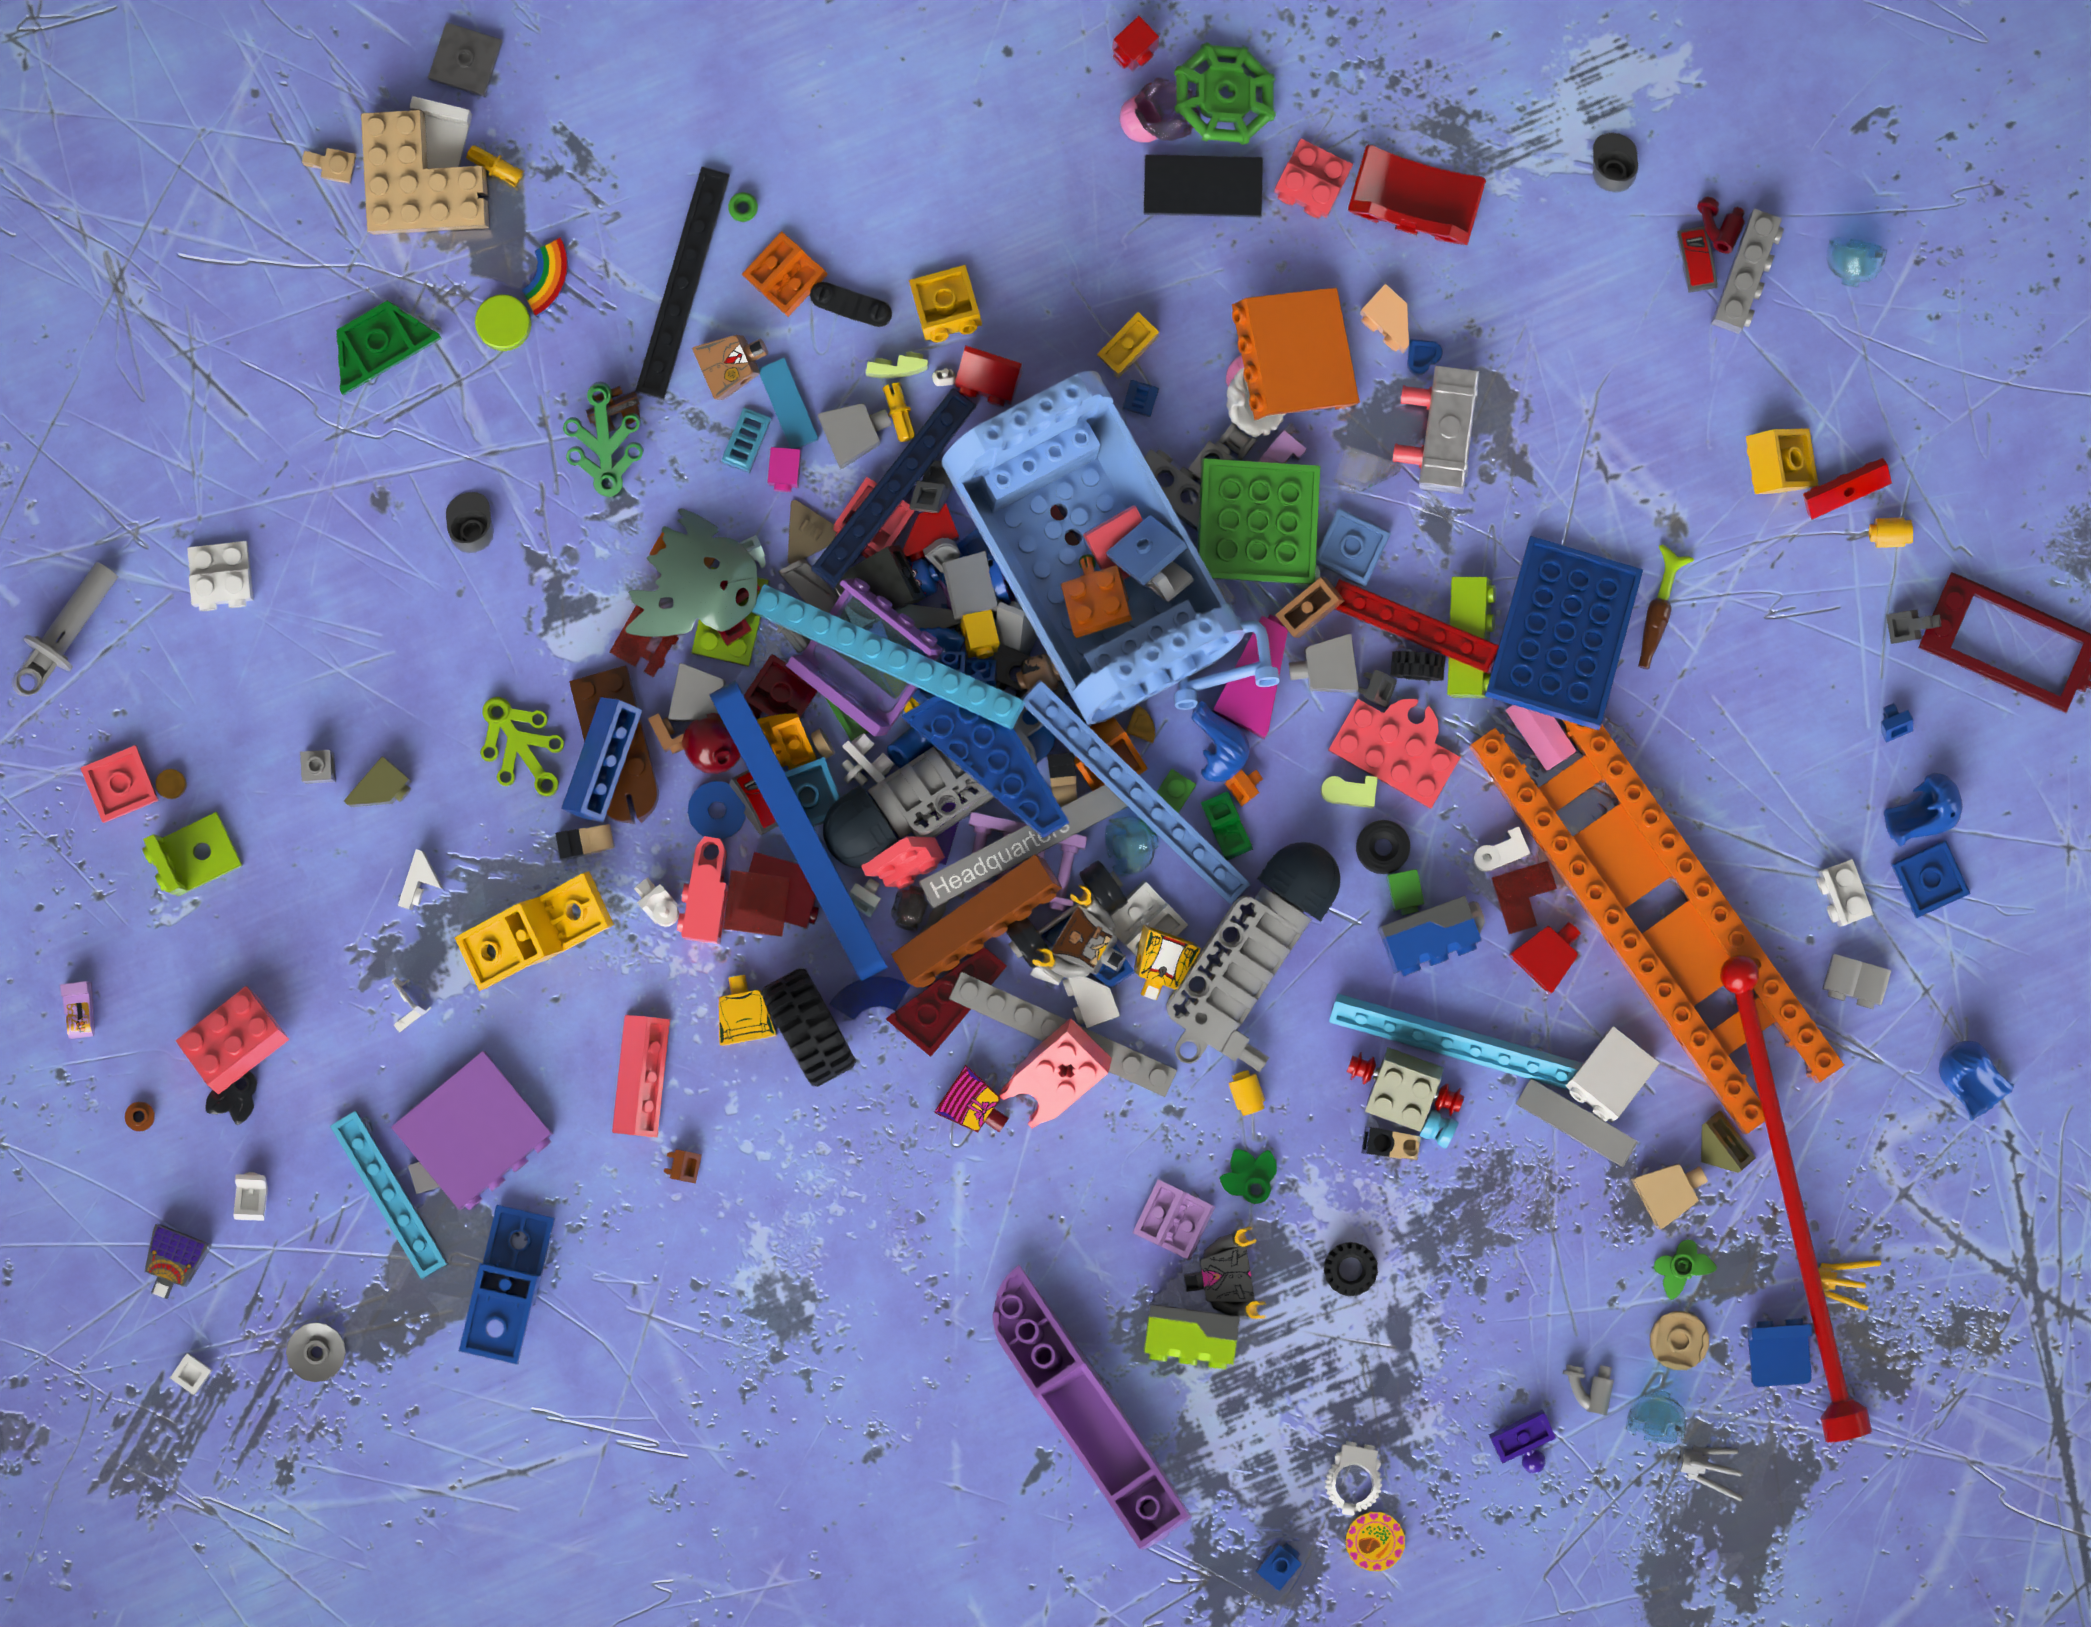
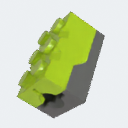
(1191, 1336)

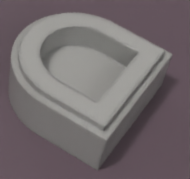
(941, 551)

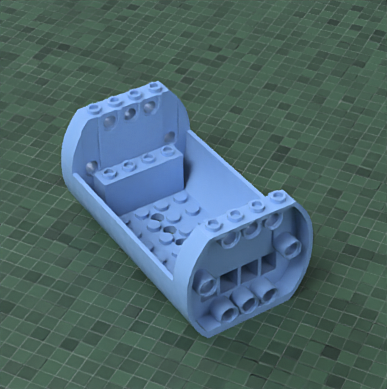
(1079, 455)

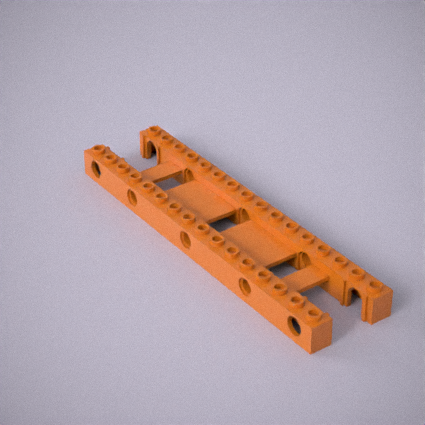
(1683, 953)

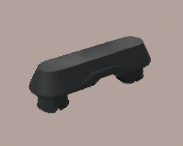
(851, 304)

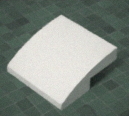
(1148, 909)

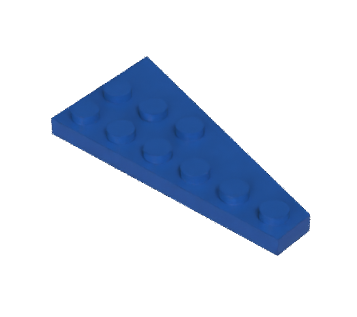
(992, 758)

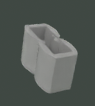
(1856, 980)

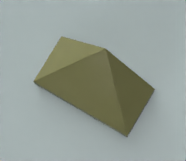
(1723, 1146)

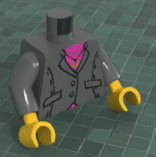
(1227, 1276)

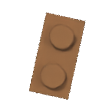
(1310, 607)

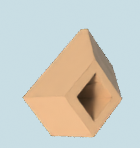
(1389, 316)

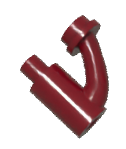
(1725, 237)

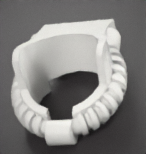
(1360, 1456)

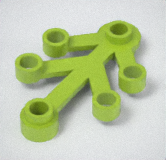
(518, 742)

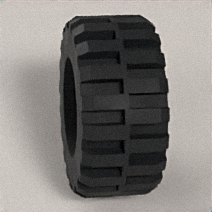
(808, 1027)

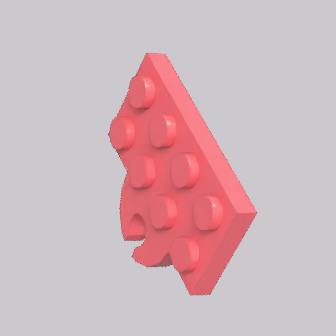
(1396, 749)

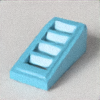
(746, 465)

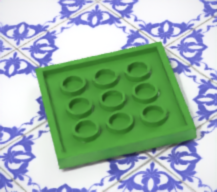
(1259, 520)

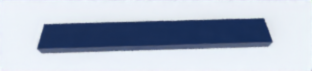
(893, 487)

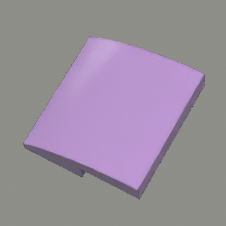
(1173, 1219)

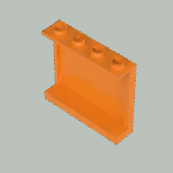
(1295, 352)

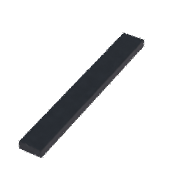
(682, 283)

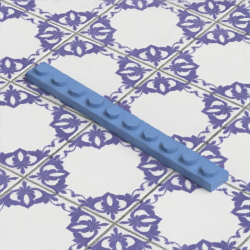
(1135, 792)

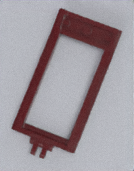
(1952, 610)

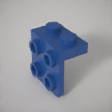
(1780, 1353)

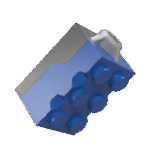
(1432, 935)

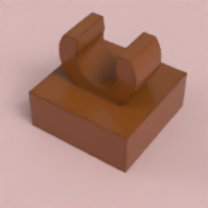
(684, 1166)

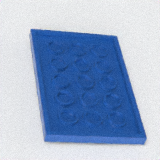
(1564, 633)

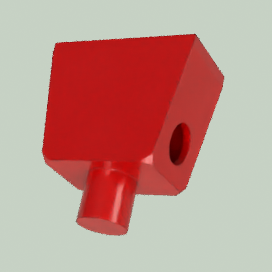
(1548, 955)

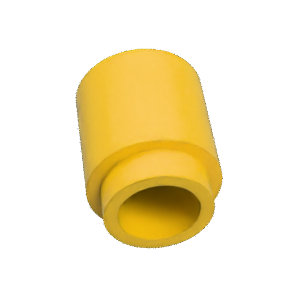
(1891, 532)
(1247, 1092)

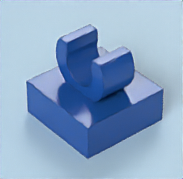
(1140, 398)
(1895, 723)

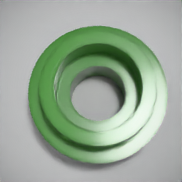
(743, 198)

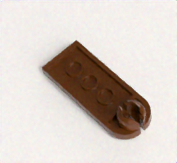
(637, 772)

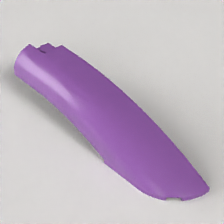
(1085, 1412)

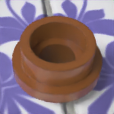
(149, 1116)

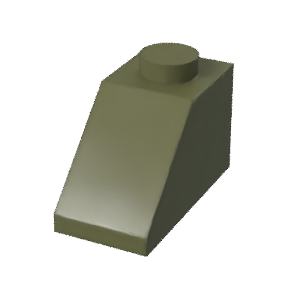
(380, 786)

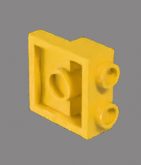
(945, 303)

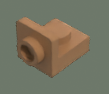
(663, 731)

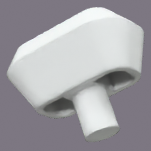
(944, 377)

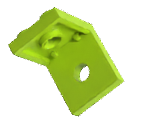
(176, 859)

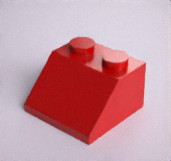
(988, 376)

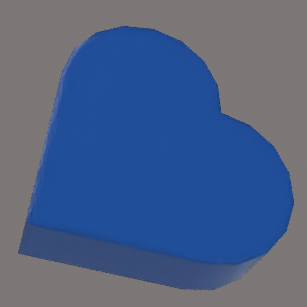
(1422, 355)

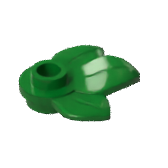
(1247, 1171)

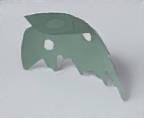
(693, 584)

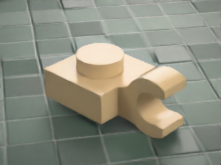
(335, 164)

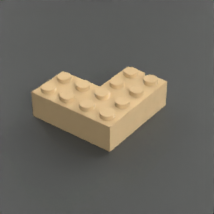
(401, 188)

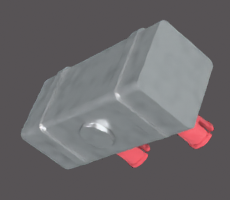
(1448, 430)

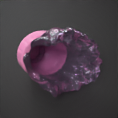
(1153, 113)

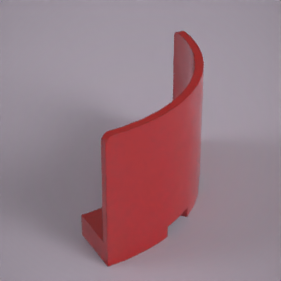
(1416, 196)

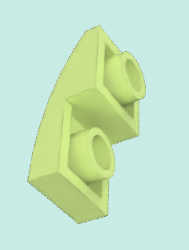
(907, 365)

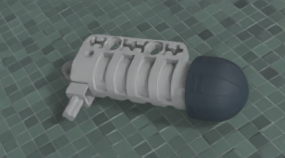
(863, 828)
(1301, 880)

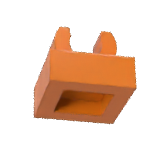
(1243, 786)

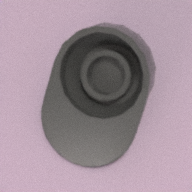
(1614, 162)
(470, 522)

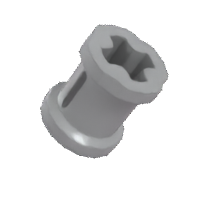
(1237, 441)

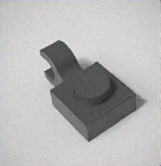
(1907, 625)

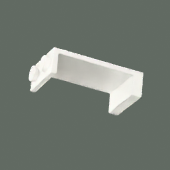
(445, 131)

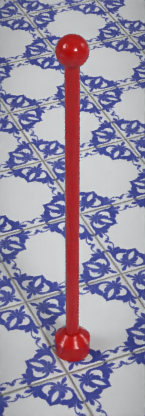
(1843, 1417)

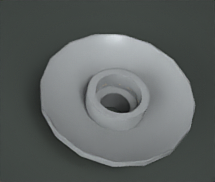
(300, 1352)

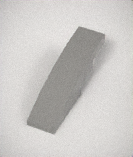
(1576, 1123)

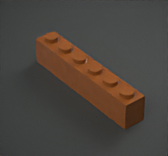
(977, 921)

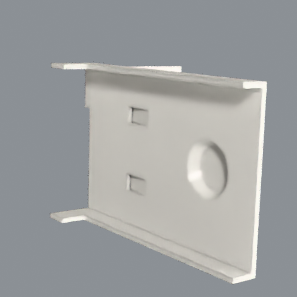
(412, 1015)

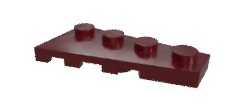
(931, 1014)

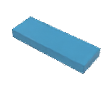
(788, 404)

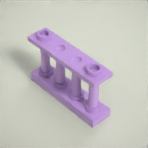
(986, 824)

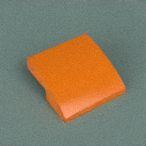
(784, 274)

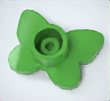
(1682, 1267)

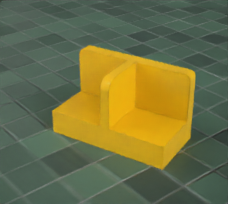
(1128, 344)

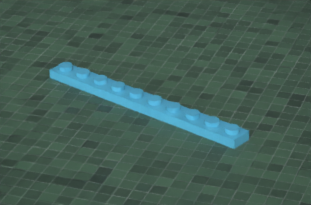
(888, 657)
(1453, 1041)

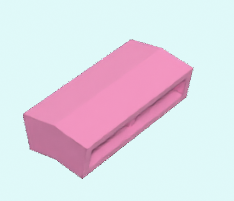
(1542, 736)

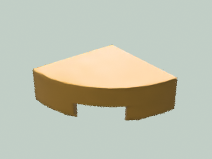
(1141, 725)

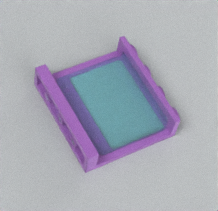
(854, 687)

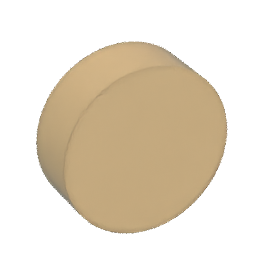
(822, 743)

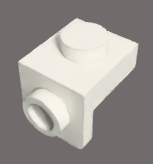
(250, 1196)

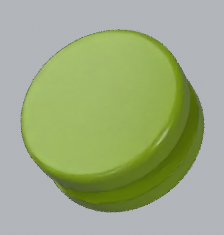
(503, 322)

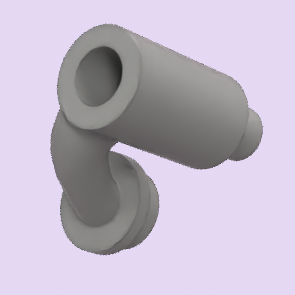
(1600, 1392)

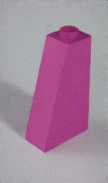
(1242, 699)

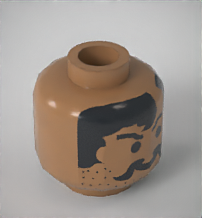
(1038, 668)

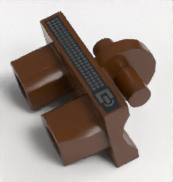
(625, 404)

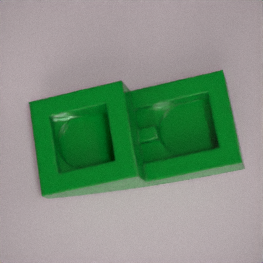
(1226, 826)

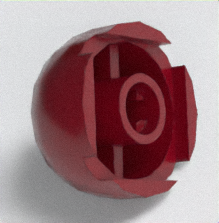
(710, 745)

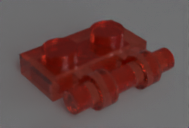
(634, 647)

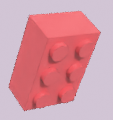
(232, 1040)

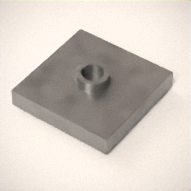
(465, 59)

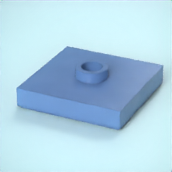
(1352, 547)
(1146, 550)

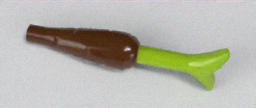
(1660, 608)

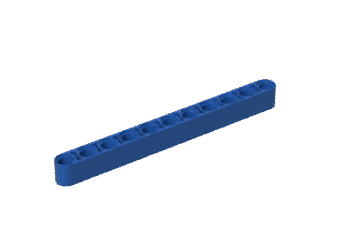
(798, 830)

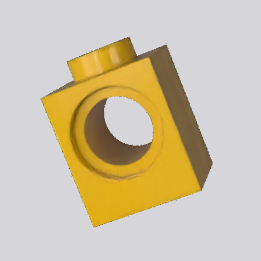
(980, 634)

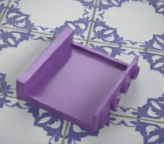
(472, 1131)

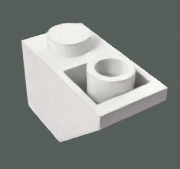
(1093, 1001)

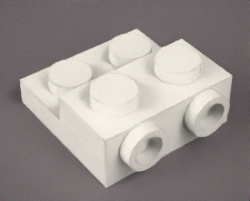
(220, 575)

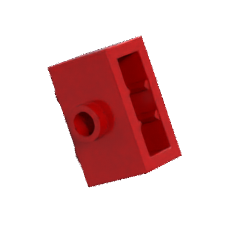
(1135, 44)

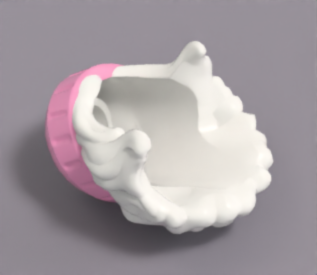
(1239, 407)

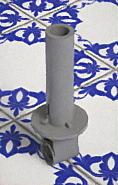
(70, 621)

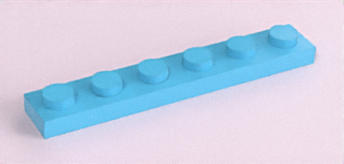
(388, 1194)

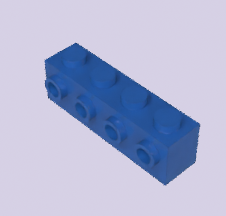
(601, 759)

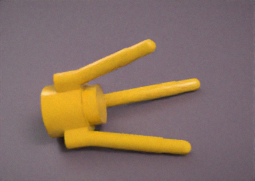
(1830, 1280)

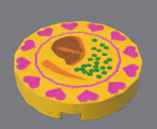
(1375, 1541)

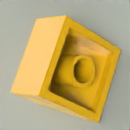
(1781, 460)

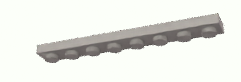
(1042, 1023)

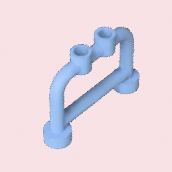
(1264, 672)

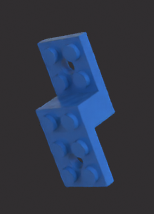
(507, 1284)

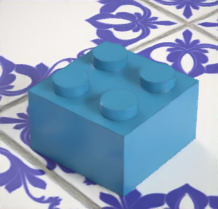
(814, 789)

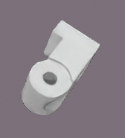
(1492, 857)

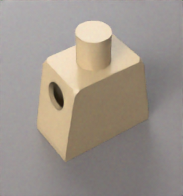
(1668, 1192)

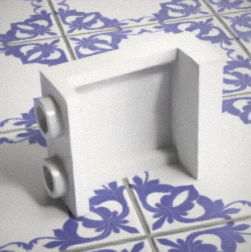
(1612, 1075)

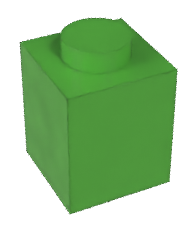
(1405, 891)

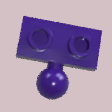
(1523, 1438)

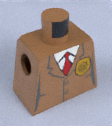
(729, 363)

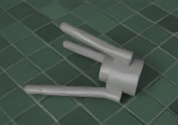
(1695, 1463)

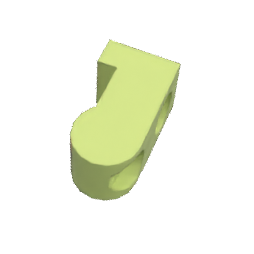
(1338, 791)

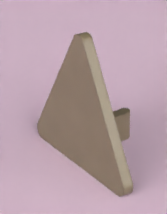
(807, 532)

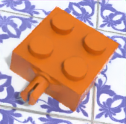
(1096, 599)

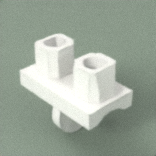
(857, 750)
(657, 903)

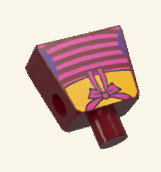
(971, 1103)

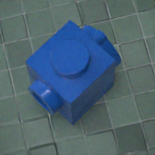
(1279, 1565)

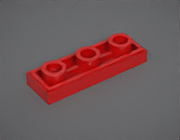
(1847, 488)

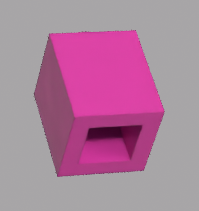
(784, 469)

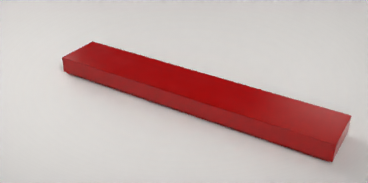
(1416, 627)

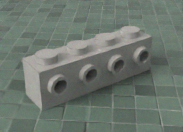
(1746, 271)

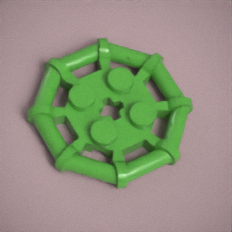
(1213, 104)

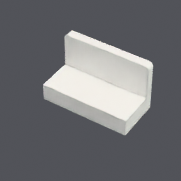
(1170, 581)

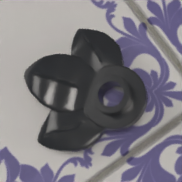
(234, 1100)

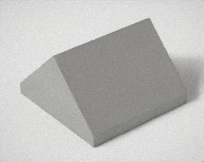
(970, 585)

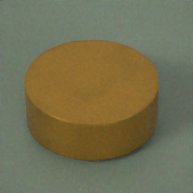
(171, 784)

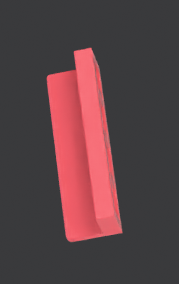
(641, 1075)

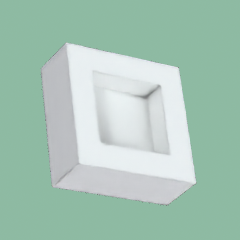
(191, 1374)

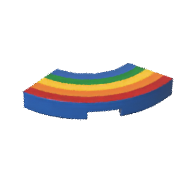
(549, 278)

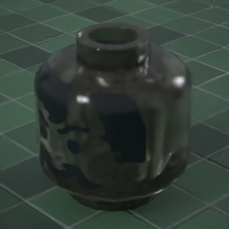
(911, 909)

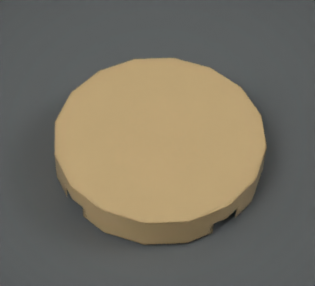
(1679, 1340)

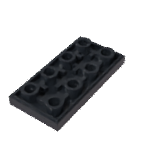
(1203, 185)

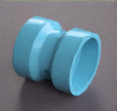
(1432, 1126)

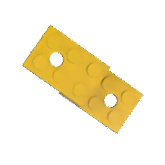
(534, 931)

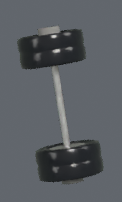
(1103, 887)

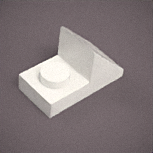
(419, 872)

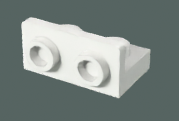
(1844, 893)

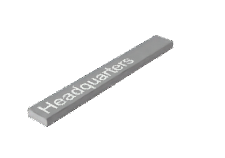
(1018, 847)

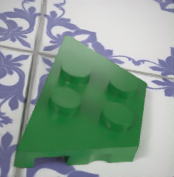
(378, 343)

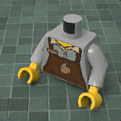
(1084, 942)

